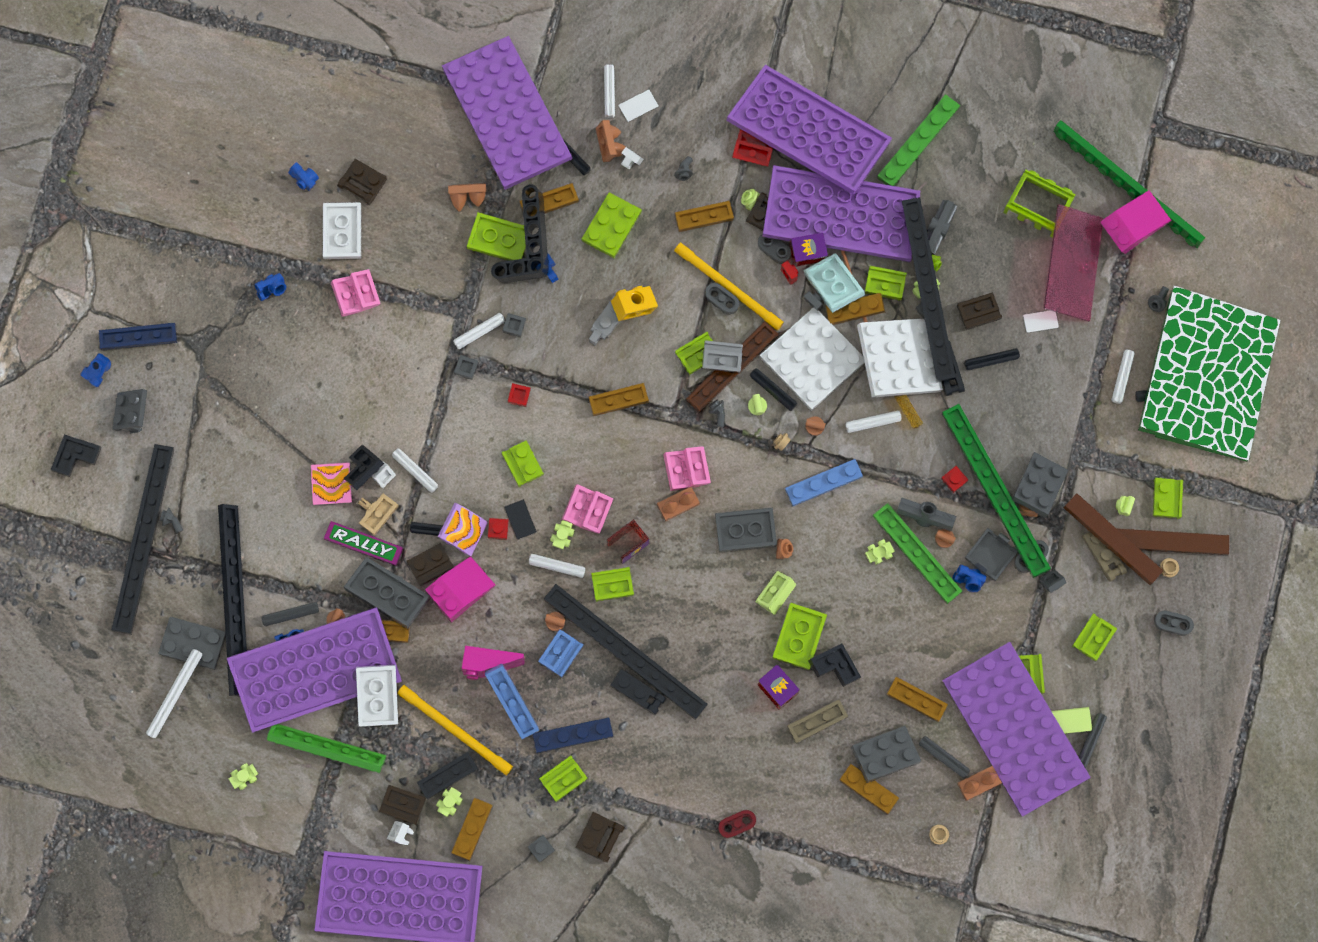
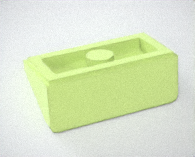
(776, 592)
(1074, 719)

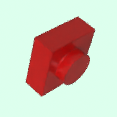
(790, 272)
(519, 395)
(954, 479)
(498, 528)

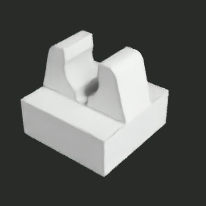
(630, 158)
(383, 475)
(398, 833)

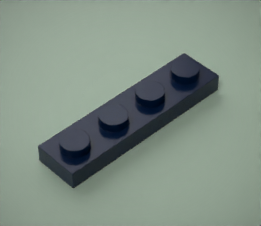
(137, 336)
(572, 735)

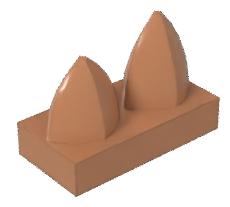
(606, 134)
(458, 194)
(678, 504)
(979, 783)

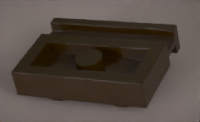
(979, 311)
(430, 564)
(402, 805)

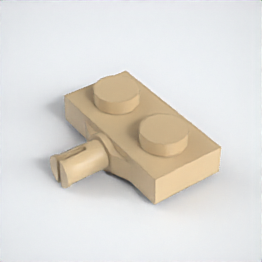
(377, 513)

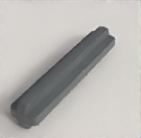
(289, 614)
(1092, 738)
(944, 757)

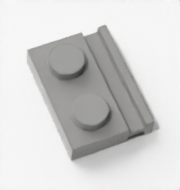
(722, 356)

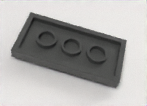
(387, 592)

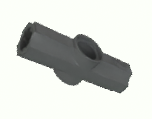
(940, 224)
(926, 514)

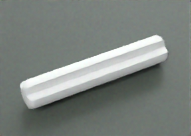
(609, 91)
(479, 331)
(1123, 375)
(873, 421)
(415, 470)
(557, 565)

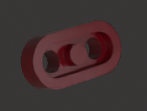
(736, 824)

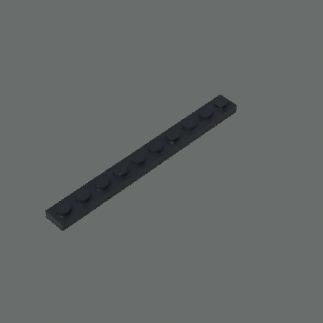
(928, 290)
(142, 539)
(232, 585)
(625, 652)

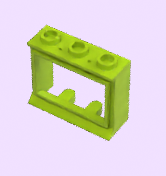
(1046, 184)

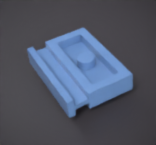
(560, 653)

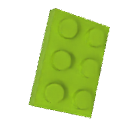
(611, 225)
(497, 238)
(799, 636)

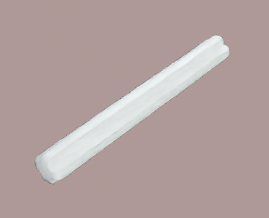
(174, 693)

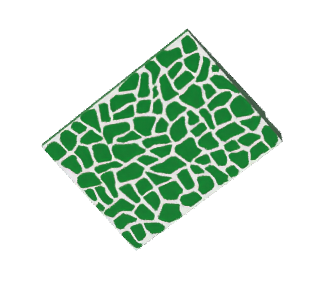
(1209, 374)

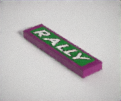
(363, 543)

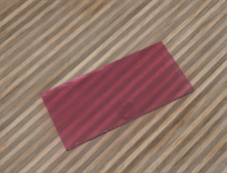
(1073, 263)

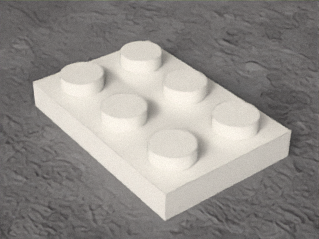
(341, 230)
(377, 695)

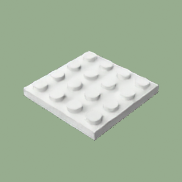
(898, 357)
(812, 358)

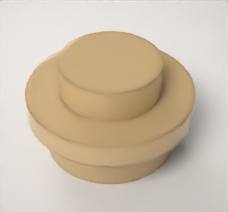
(781, 441)
(1170, 567)
(939, 834)

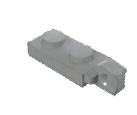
(604, 324)

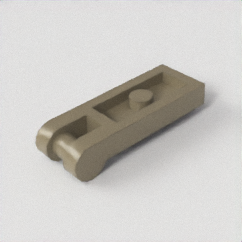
(1104, 557)

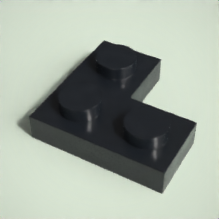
(70, 451)
(366, 466)
(837, 660)

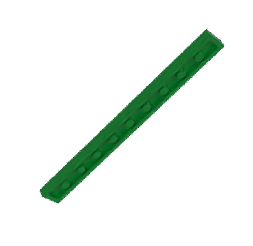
(1123, 180)
(996, 491)

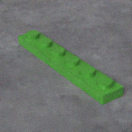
(918, 141)
(917, 553)
(326, 747)

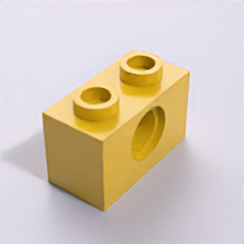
(627, 309)

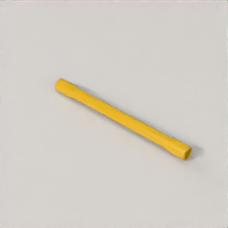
(767, 316)
(497, 761)

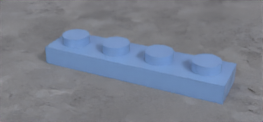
(823, 482)
(512, 701)

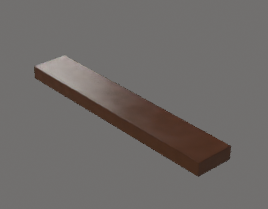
(721, 379)
(1113, 539)
(1178, 541)

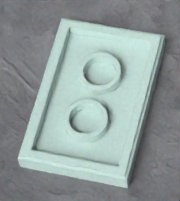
(834, 282)

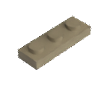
(817, 721)

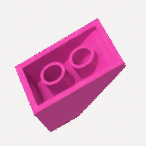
(1135, 221)
(459, 588)
(479, 660)

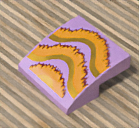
(462, 529)

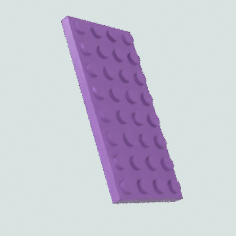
(506, 112)
(809, 129)
(858, 223)
(309, 668)
(1016, 729)
(398, 898)

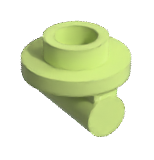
(749, 198)
(757, 405)
(1124, 505)

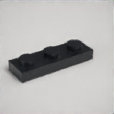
(447, 775)

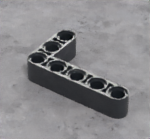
(531, 241)

